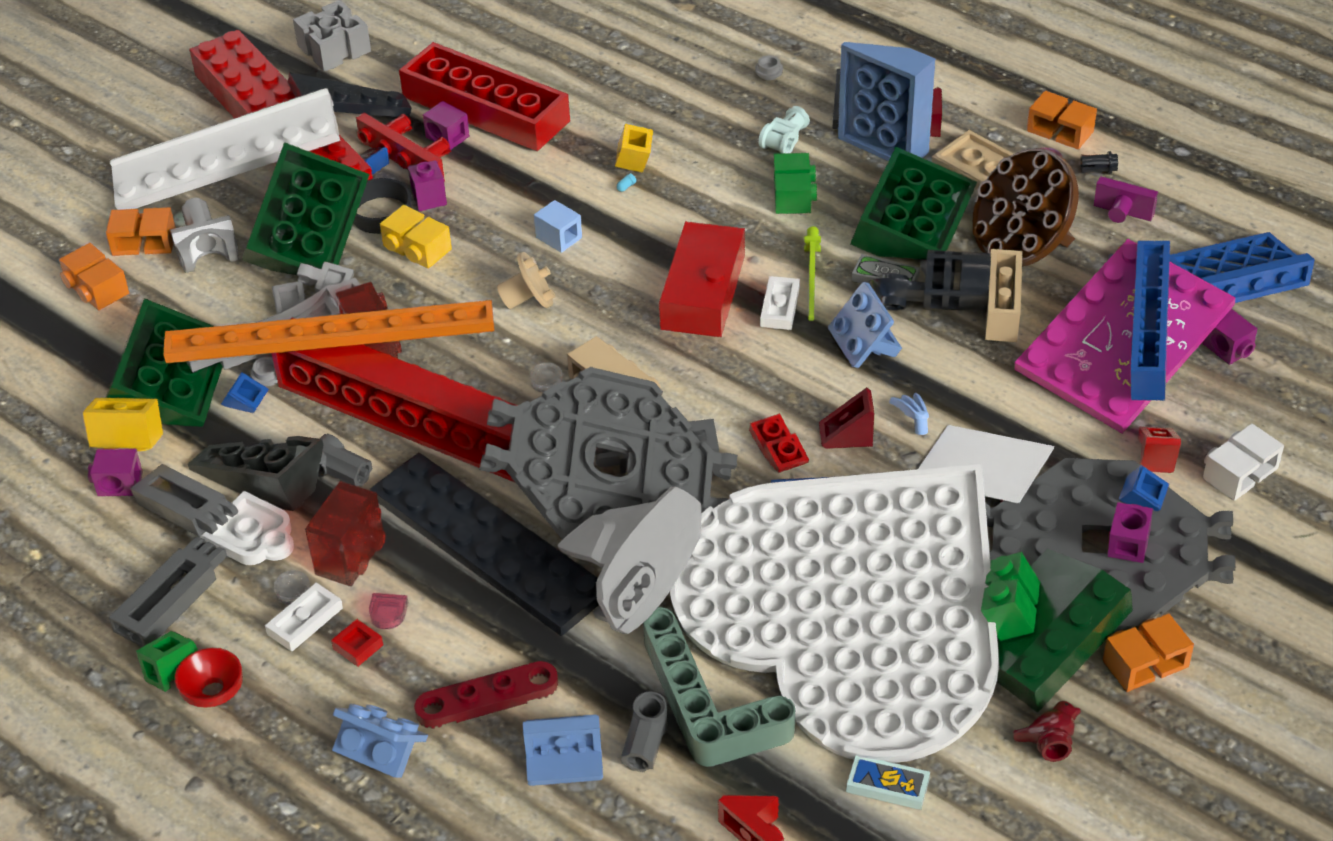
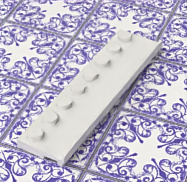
(223, 150)

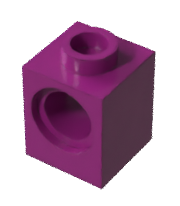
(447, 123)
(427, 185)
(1232, 338)
(115, 471)
(1130, 532)

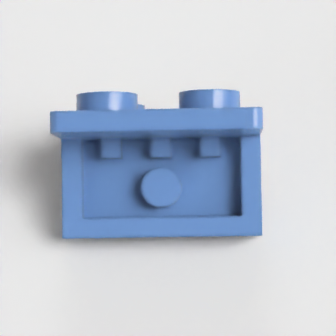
(864, 327)
(375, 739)
(563, 750)

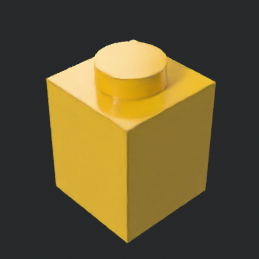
(634, 148)

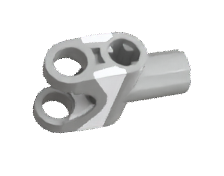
(203, 235)

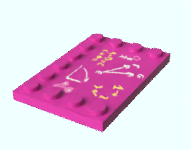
(1089, 343)

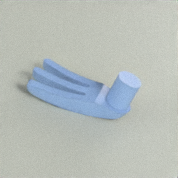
(914, 409)

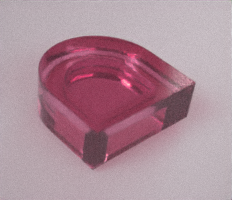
(388, 610)

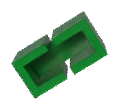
(793, 183)
(1011, 596)

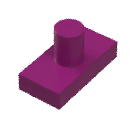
(1125, 200)

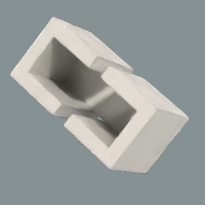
(1243, 455)

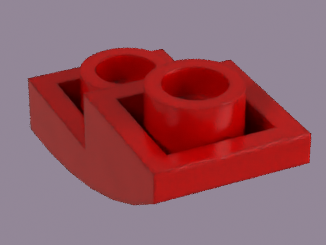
(778, 444)

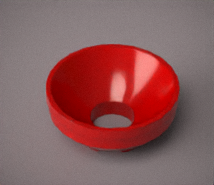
(205, 668)

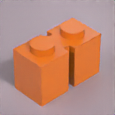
(1053, 111)
(129, 226)
(93, 276)
(1154, 644)

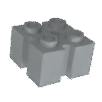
(332, 35)

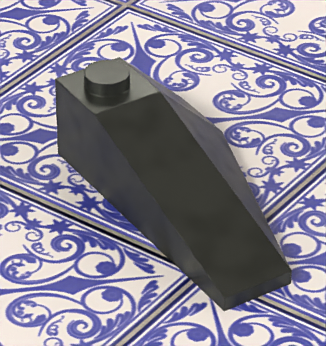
(273, 472)

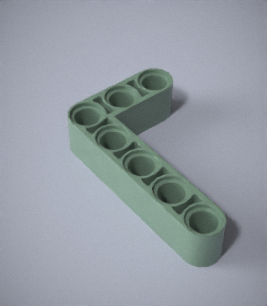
(730, 732)

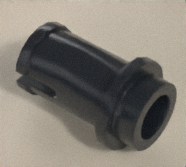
(1099, 163)

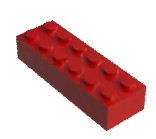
(488, 95)

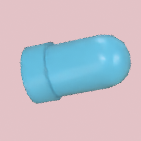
(626, 182)

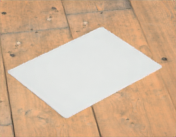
(1007, 462)

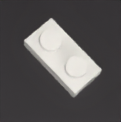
(780, 303)
(303, 617)

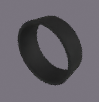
(381, 189)

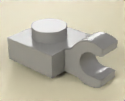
(323, 277)

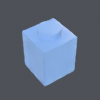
(558, 226)

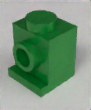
(162, 657)

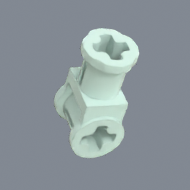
(784, 133)

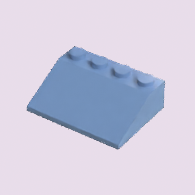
(885, 98)

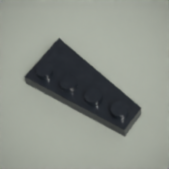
(352, 98)

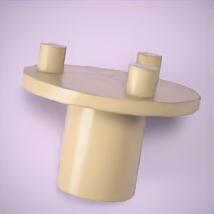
(526, 284)

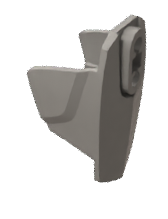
(639, 552)

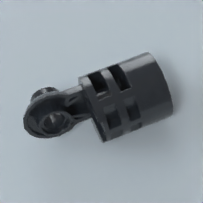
(937, 290)

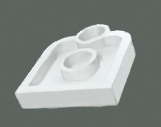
(254, 533)

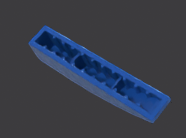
(1150, 321)

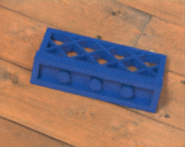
(1251, 282)

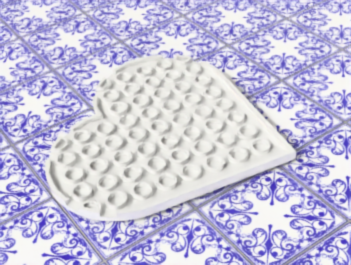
(856, 601)

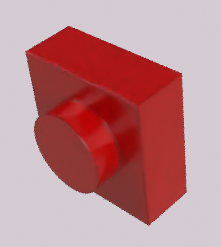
(357, 642)

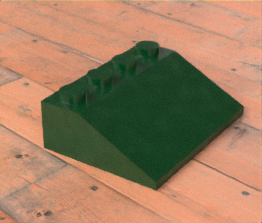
(913, 208)
(305, 212)
(144, 374)
(1073, 618)

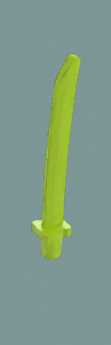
(812, 245)

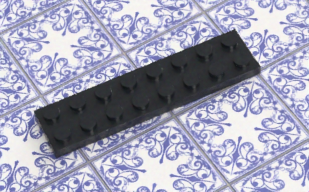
(489, 543)

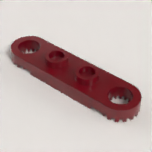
(486, 694)

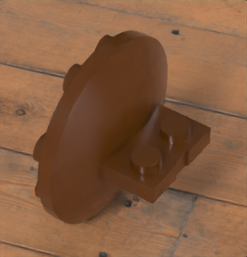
(1026, 205)

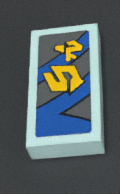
(888, 782)

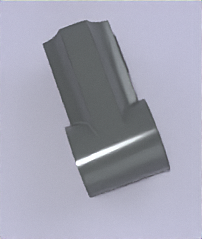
(343, 463)
(645, 732)

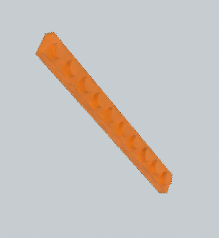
(328, 331)

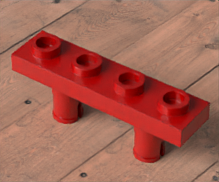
(399, 147)

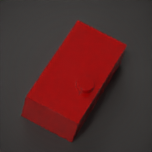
(702, 279)

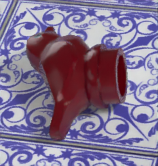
(1051, 731)

